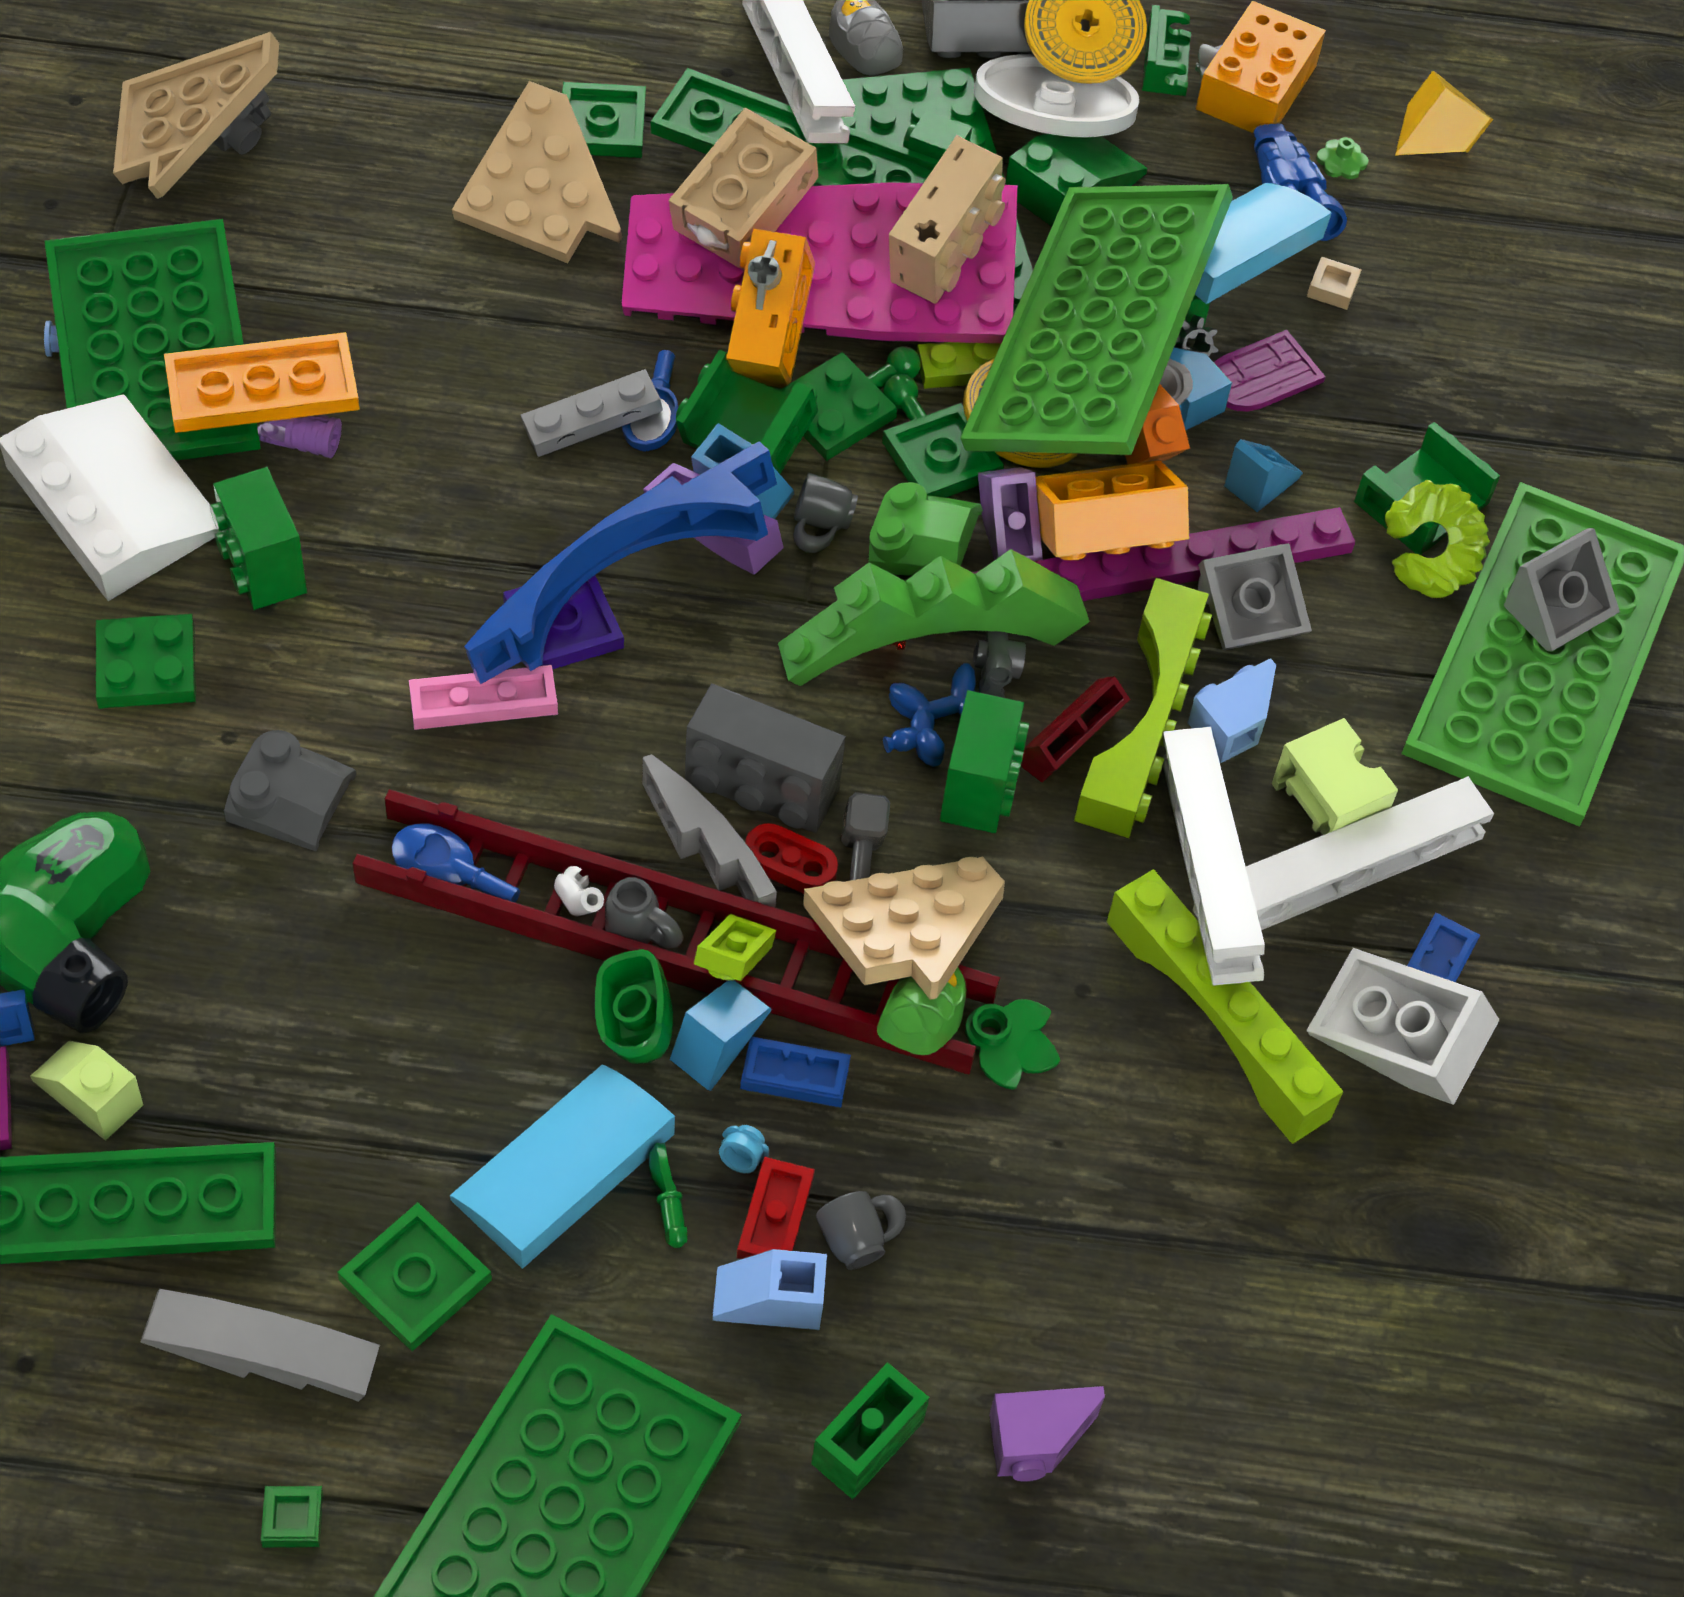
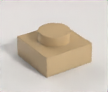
(1334, 283)

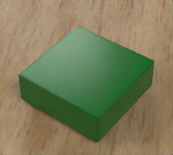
(292, 1516)

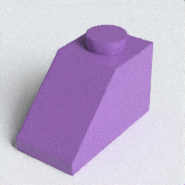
(1011, 511)
(1039, 1428)

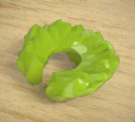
(1465, 531)

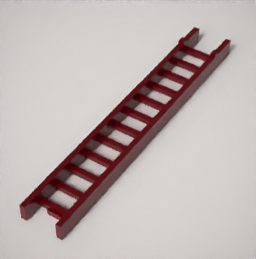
(670, 891)

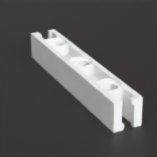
(802, 68)
(1367, 851)
(1213, 857)

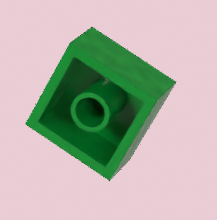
(258, 538)
(984, 762)

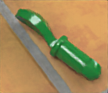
(670, 1198)

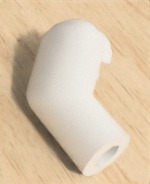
(573, 894)

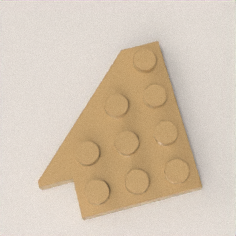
(185, 107)

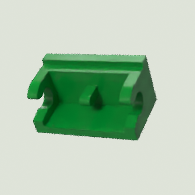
(1166, 53)

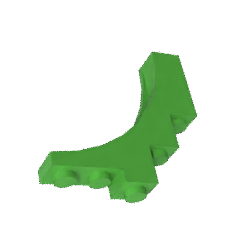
(940, 598)

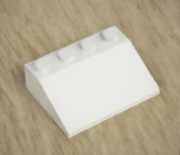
(109, 491)

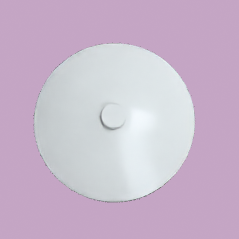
(1036, 99)

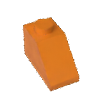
(1162, 432)

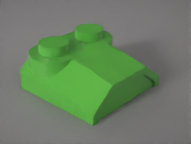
(919, 528)

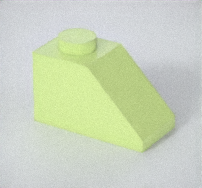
(90, 1086)

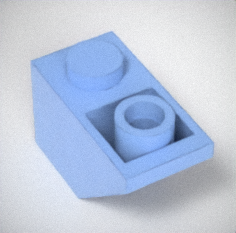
(1235, 709)
(772, 1290)

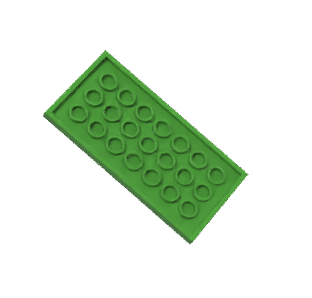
(1098, 320)
(1536, 717)

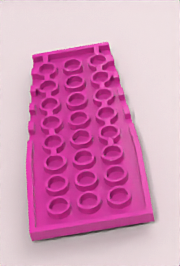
(851, 273)

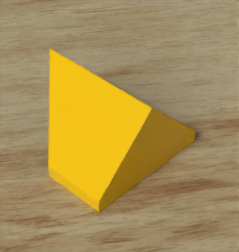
(1440, 120)

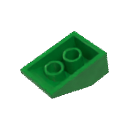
(1055, 162)

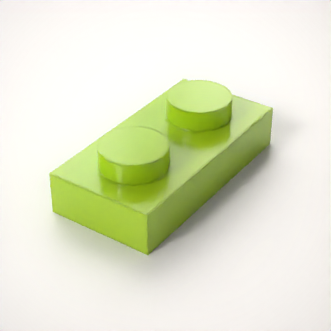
(952, 362)
(734, 948)

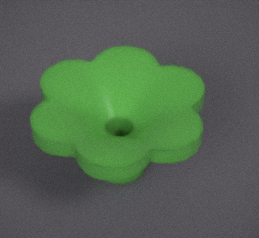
(1342, 158)

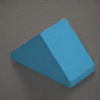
(1259, 474)
(717, 1032)

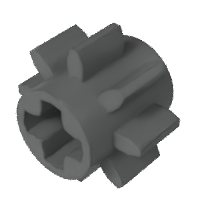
(1203, 337)

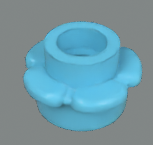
(743, 1148)

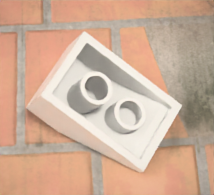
(1405, 1024)

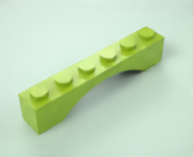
(1118, 777)
(1279, 1067)

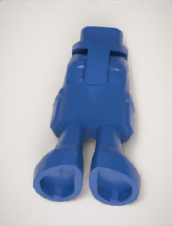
(1289, 165)

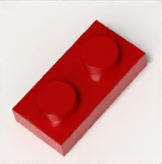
(776, 1208)

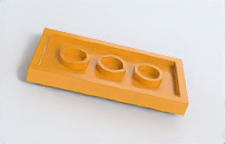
(261, 382)

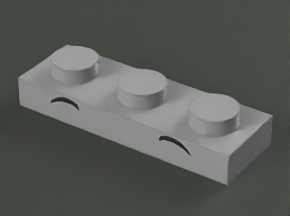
(591, 412)

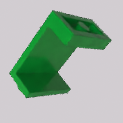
(747, 410)
(1438, 460)

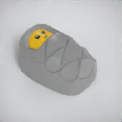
(865, 36)

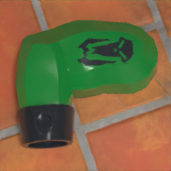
(55, 901)

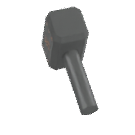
(864, 829)

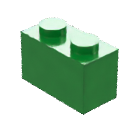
(869, 1430)

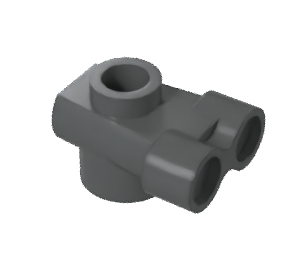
(245, 129)
(999, 662)

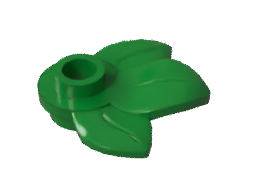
(1018, 1044)

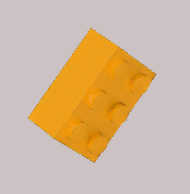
(1112, 509)

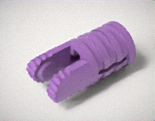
(311, 433)

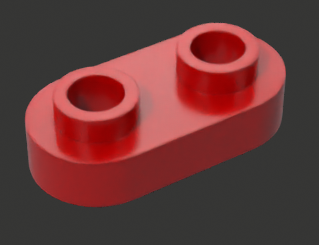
(793, 857)

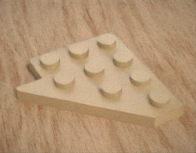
(539, 180)
(908, 920)

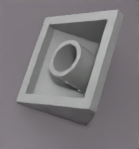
(1563, 591)

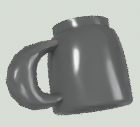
(824, 506)
(635, 914)
(855, 1229)

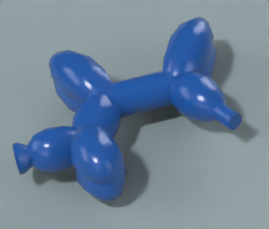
(915, 706)

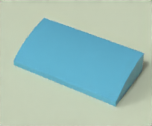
(1259, 234)
(564, 1163)

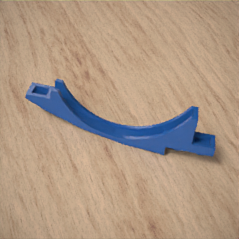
(708, 505)

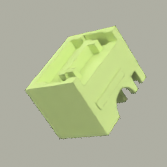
(1330, 781)

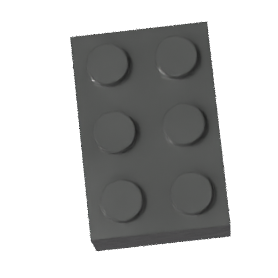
(763, 758)

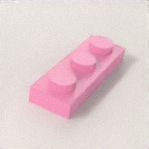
(464, 700)

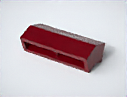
(1105, 693)

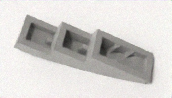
(700, 828)
(260, 1342)

